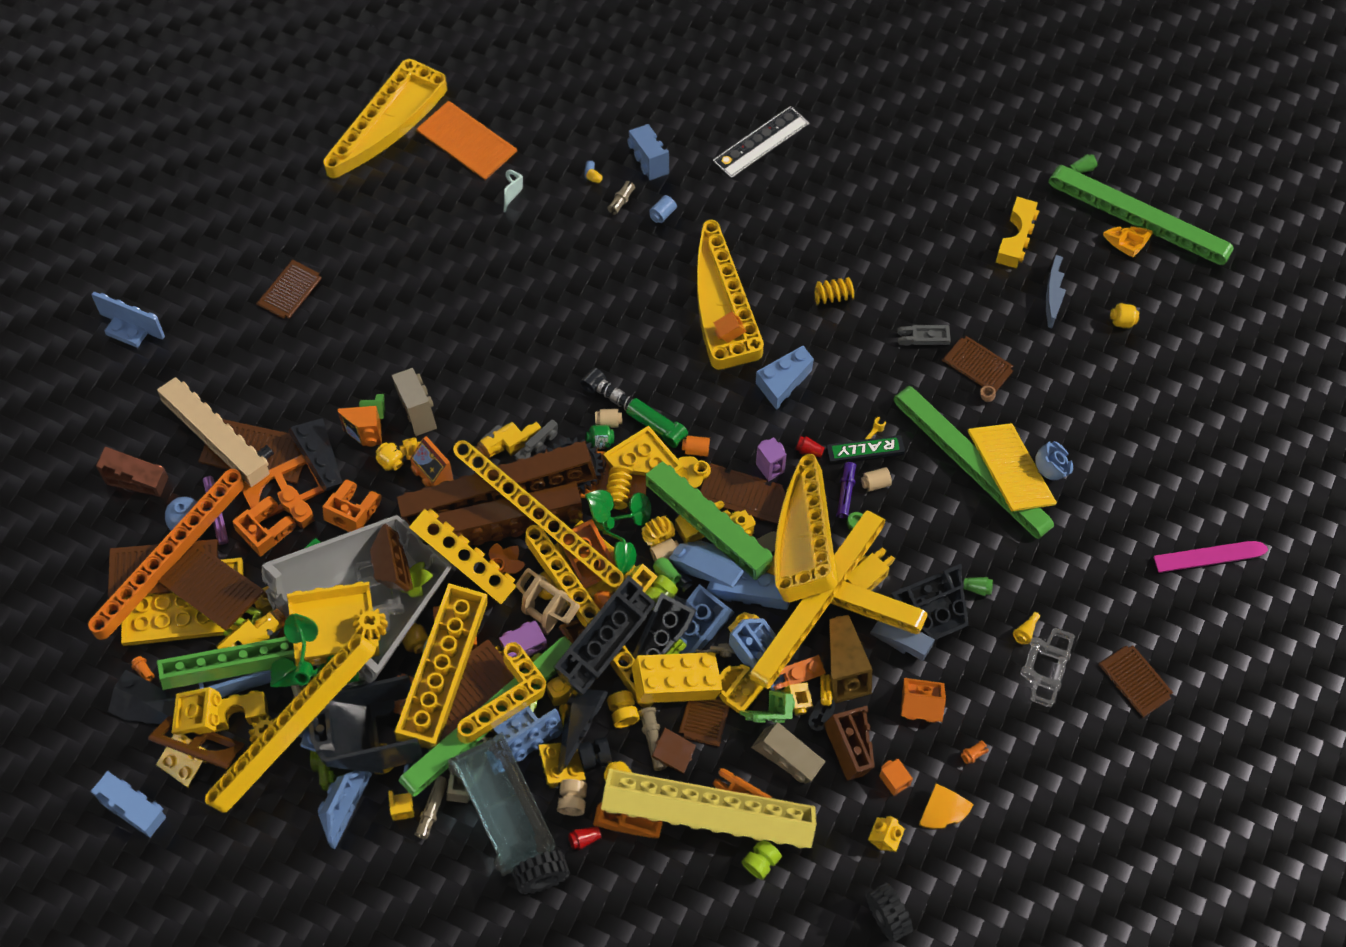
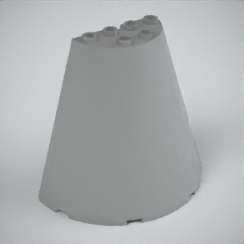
(333, 564)

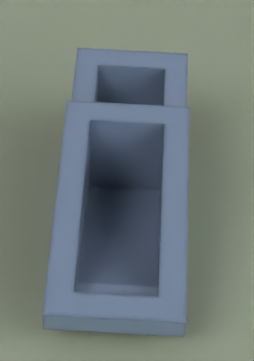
(903, 641)

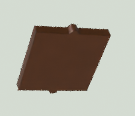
(673, 751)

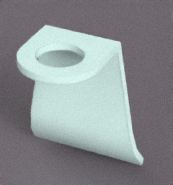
(513, 188)

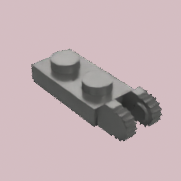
(924, 335)

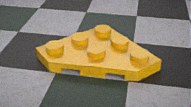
(642, 453)

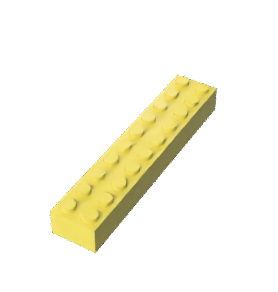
(709, 808)

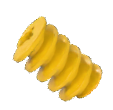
(834, 289)
(619, 485)

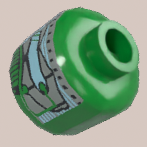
(600, 436)

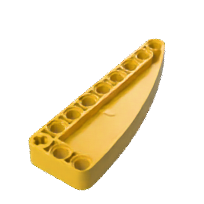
(388, 116)
(719, 299)
(803, 536)

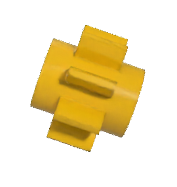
(409, 447)

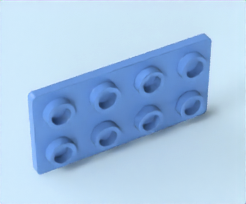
(128, 322)
(526, 731)

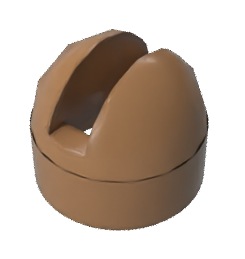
(986, 392)

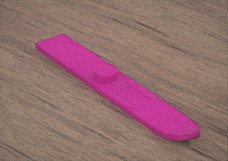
(1209, 556)

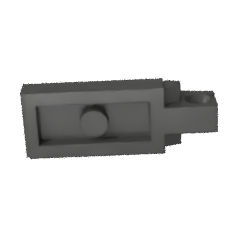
(537, 442)

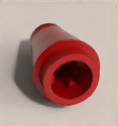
(808, 446)
(583, 837)

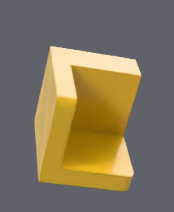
(401, 806)

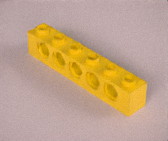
(498, 592)

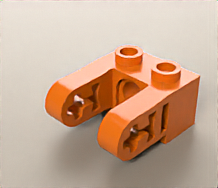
(347, 515)
(261, 538)

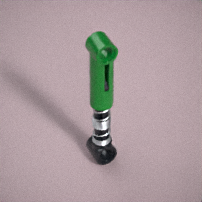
(671, 432)

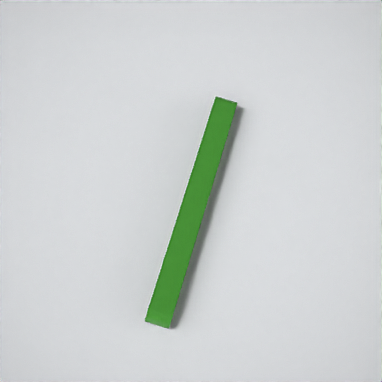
(1141, 215)
(965, 455)
(436, 760)

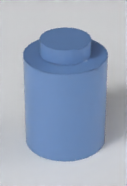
(662, 209)

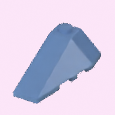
(705, 562)
(708, 619)

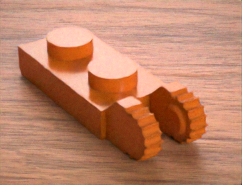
(801, 672)
(737, 784)

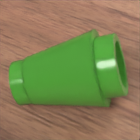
(1084, 164)
(664, 567)
(979, 585)

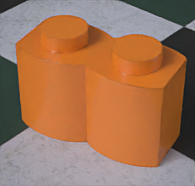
(292, 504)

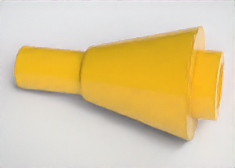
(1025, 632)

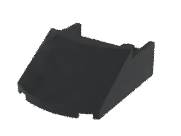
(348, 729)

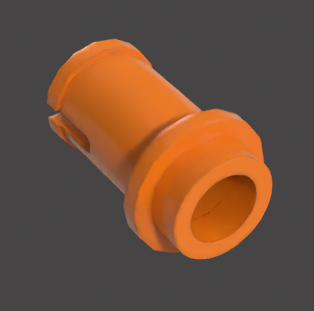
(139, 664)
(969, 755)

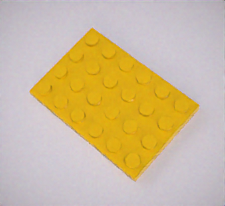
(170, 618)

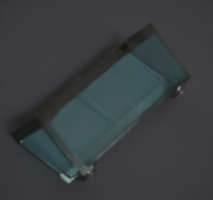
(502, 802)

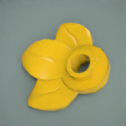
(691, 470)

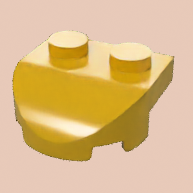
(738, 688)

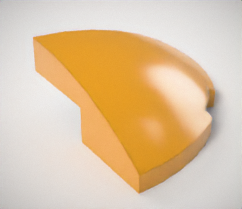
(1128, 240)
(944, 808)

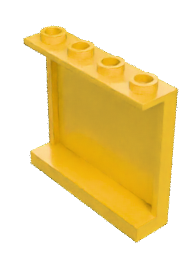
(333, 613)

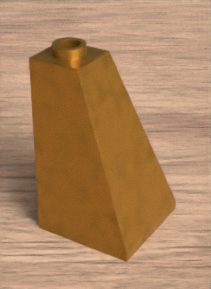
(849, 664)

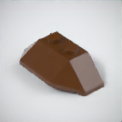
(390, 560)

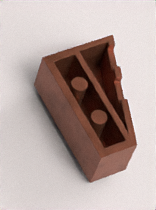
(131, 473)

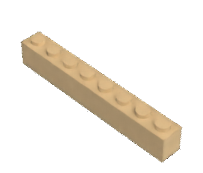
(213, 431)

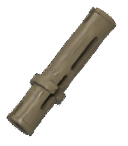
(428, 816)

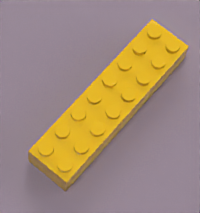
(441, 666)

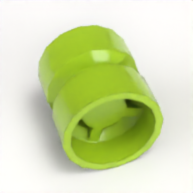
(660, 585)
(759, 862)

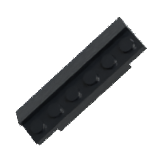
(604, 636)

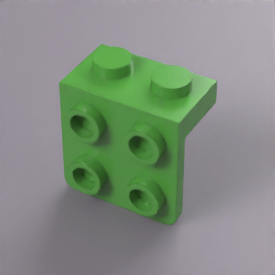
(780, 708)

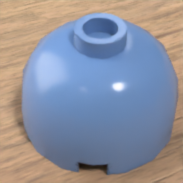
(1052, 461)
(177, 510)

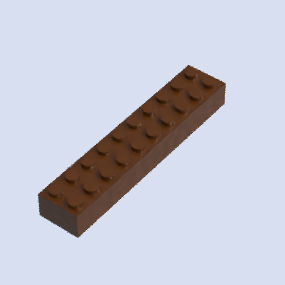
(533, 474)

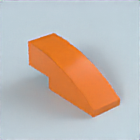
(625, 824)

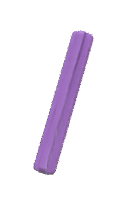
(219, 525)

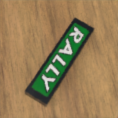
(865, 449)

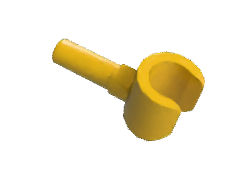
(876, 428)

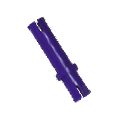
(843, 509)

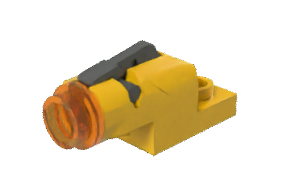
(506, 437)
(264, 629)

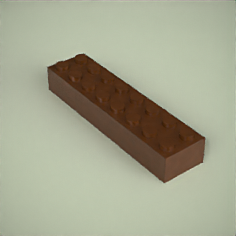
(503, 519)

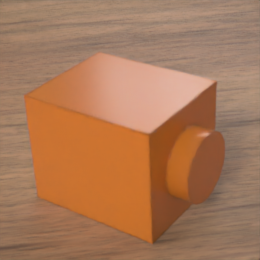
(729, 327)
(895, 776)

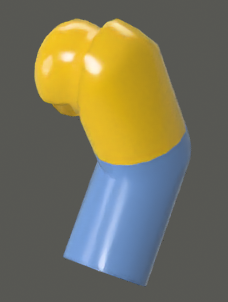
(591, 174)

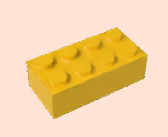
(676, 677)

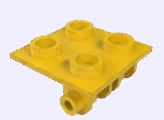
(550, 759)
(178, 764)

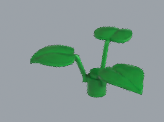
(600, 506)
(284, 670)

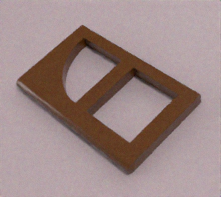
(221, 758)

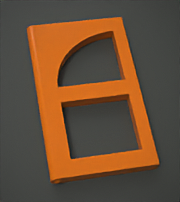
(253, 493)

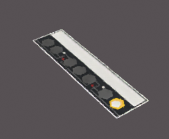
(760, 141)

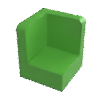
(379, 402)

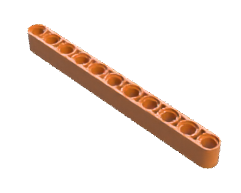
(166, 562)

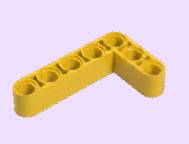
(507, 699)

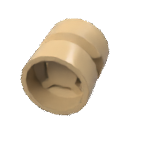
(572, 797)

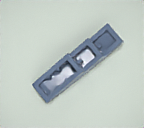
(1054, 293)

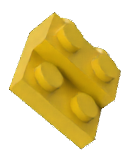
(196, 711)

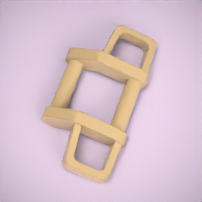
(550, 612)

